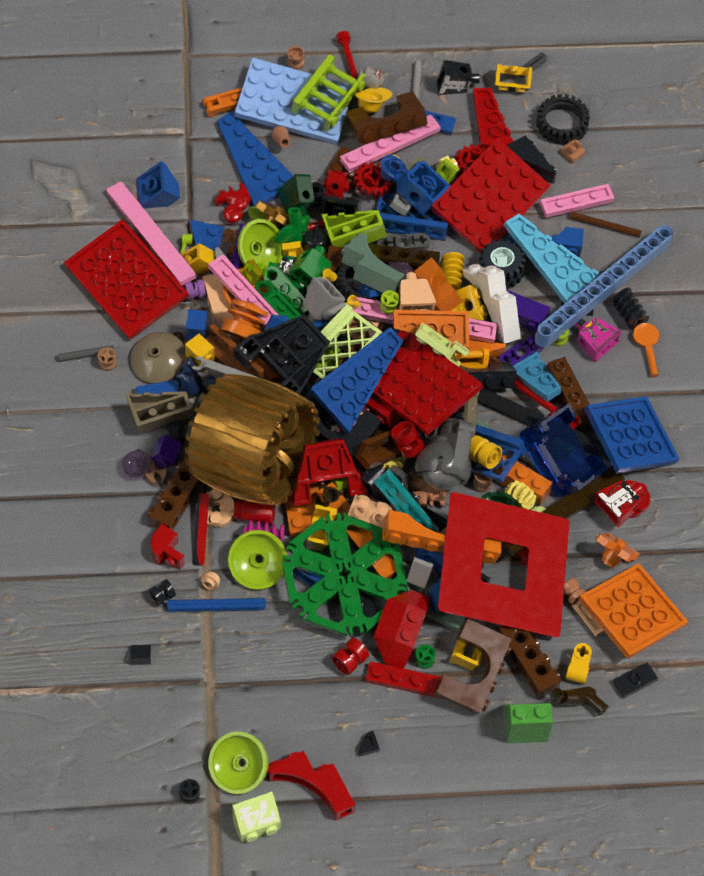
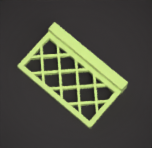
(337, 327)

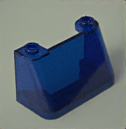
(560, 453)

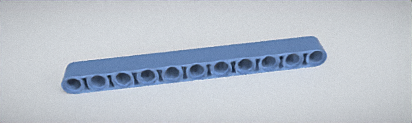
(603, 286)

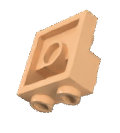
(368, 510)

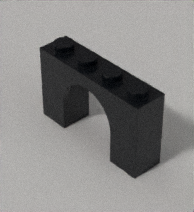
(363, 429)

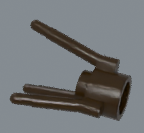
(330, 493)

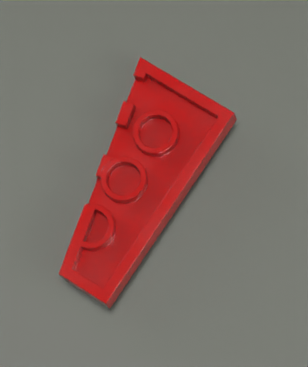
(489, 119)

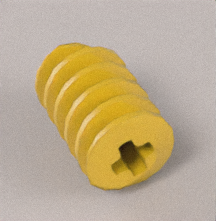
(452, 266)

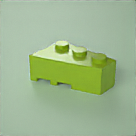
(345, 227)

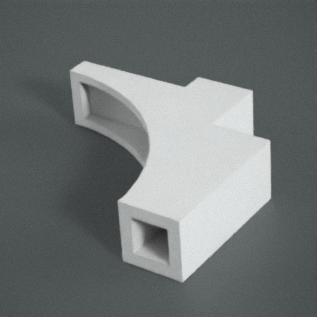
(499, 302)

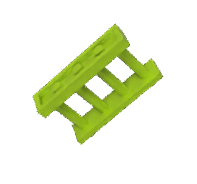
(319, 79)

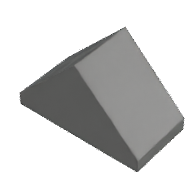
(420, 572)

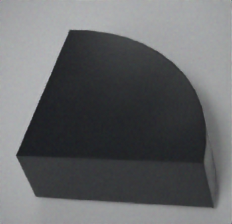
(368, 744)

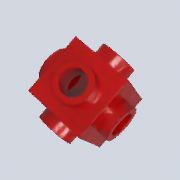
(336, 177)

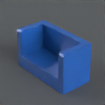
(197, 323)

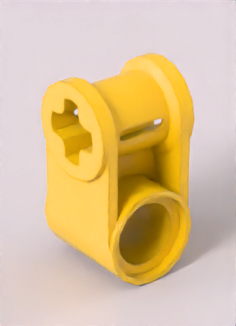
(578, 666)

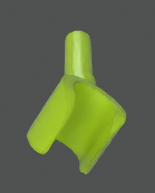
(186, 240)

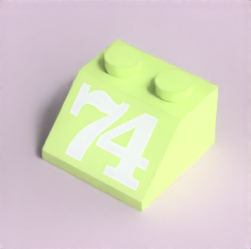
(256, 817)

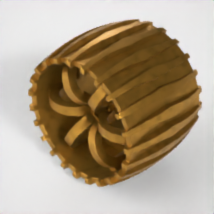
(250, 438)

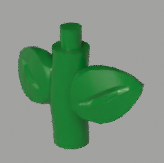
(297, 227)

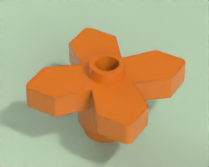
(615, 550)

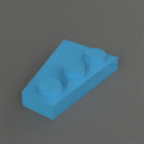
(535, 376)

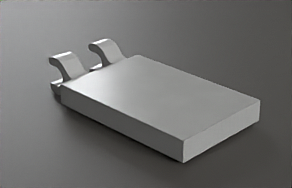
(215, 369)

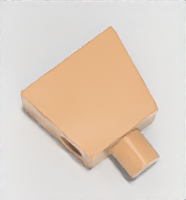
(415, 294)

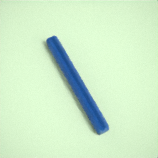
(216, 604)

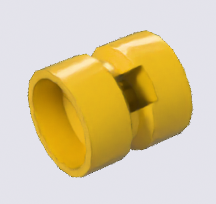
(484, 452)

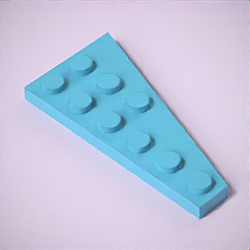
(557, 264)

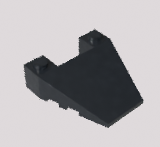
(288, 349)

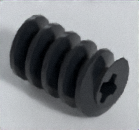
(629, 308)

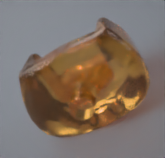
(230, 235)

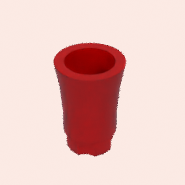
(253, 511)

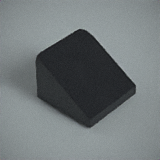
(140, 654)

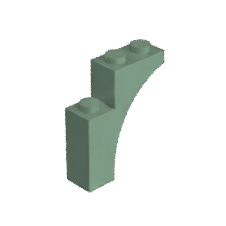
(368, 267)

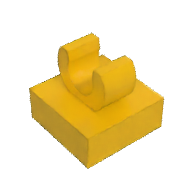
(292, 249)

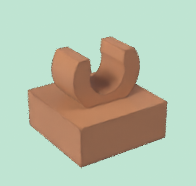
(573, 151)

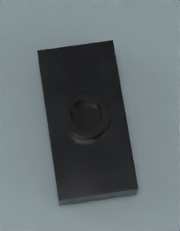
(635, 680)

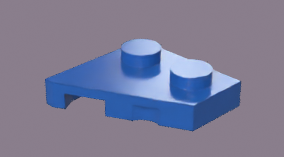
(207, 234)

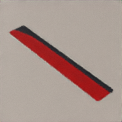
(201, 529)

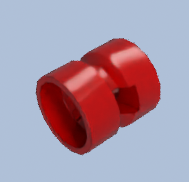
(407, 439)
(348, 658)

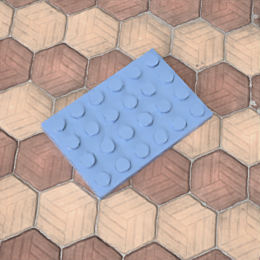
(269, 99)

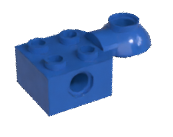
(419, 185)

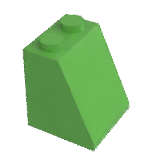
(528, 722)

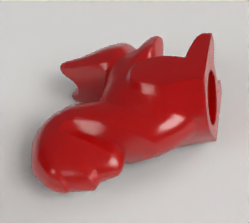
(236, 201)

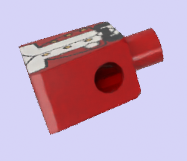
(619, 501)

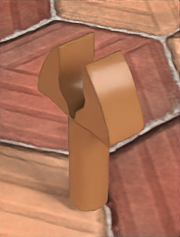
(155, 471)

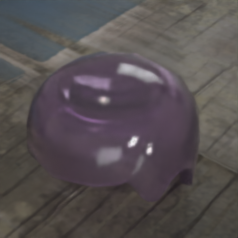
(136, 464)

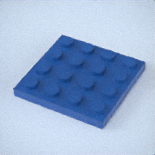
(631, 434)

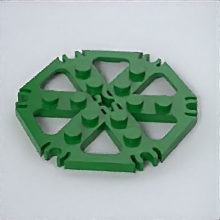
(330, 583)

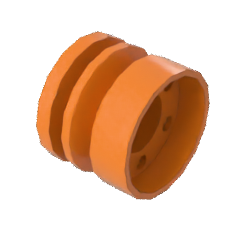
(244, 319)

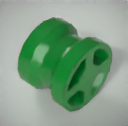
(422, 652)

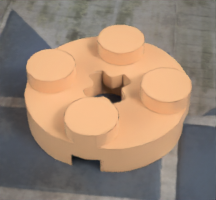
(226, 508)

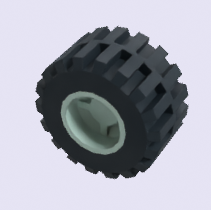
(505, 257)

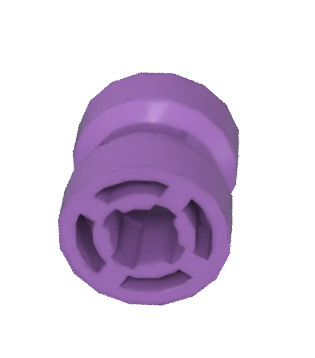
(195, 289)

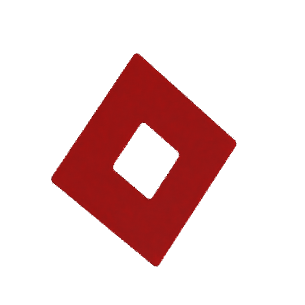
(461, 587)

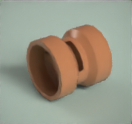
(295, 58)
(481, 483)
(573, 590)

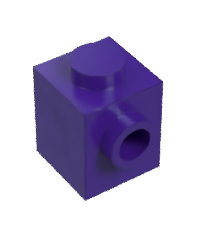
(166, 451)

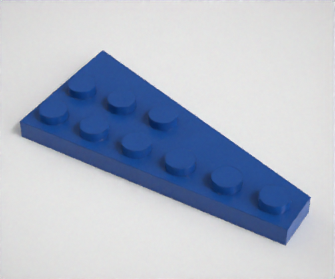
(254, 162)
(352, 383)

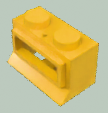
(514, 70)
(319, 539)
(469, 663)

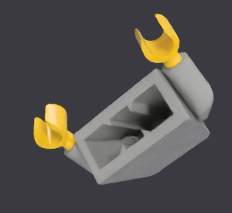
(324, 299)

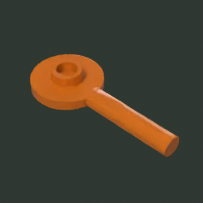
(647, 336)

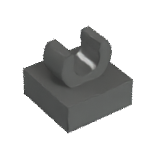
(401, 475)

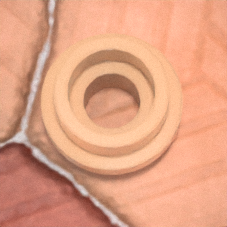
(210, 581)

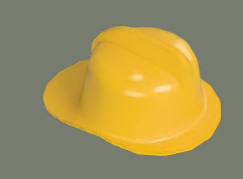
(372, 99)

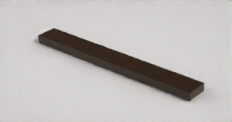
(575, 502)

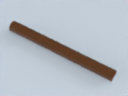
(605, 224)

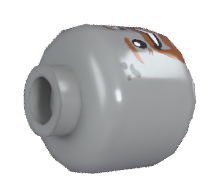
(373, 77)

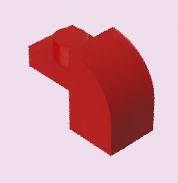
(163, 546)

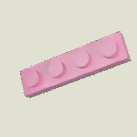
(577, 200)

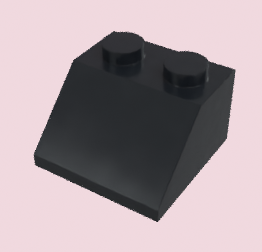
(335, 204)

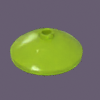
(260, 235)
(244, 564)
(226, 762)

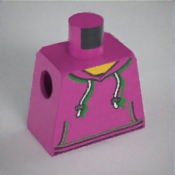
(596, 337)

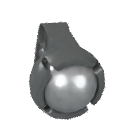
(446, 455)

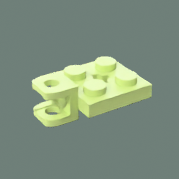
(439, 343)

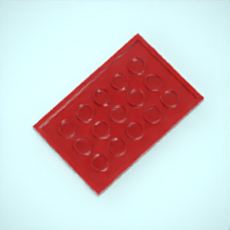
(489, 195)
(126, 279)
(424, 385)

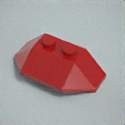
(400, 627)

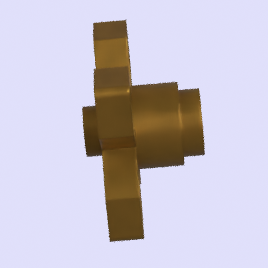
(274, 213)

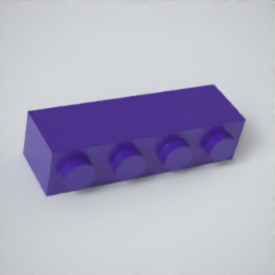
(530, 312)

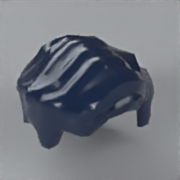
(189, 378)

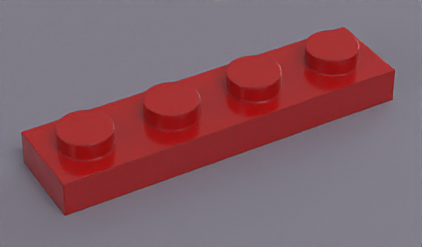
(402, 679)

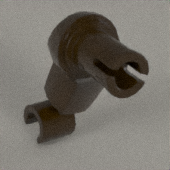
(579, 697)

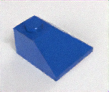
(157, 187)

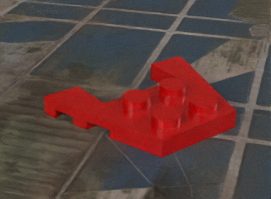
(324, 462)

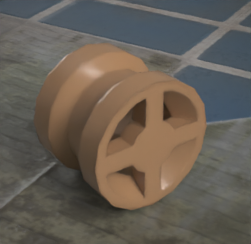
(103, 357)

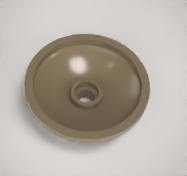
(161, 366)

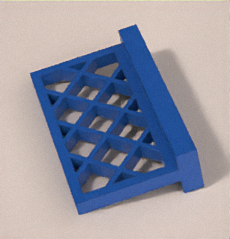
(409, 225)
(508, 444)

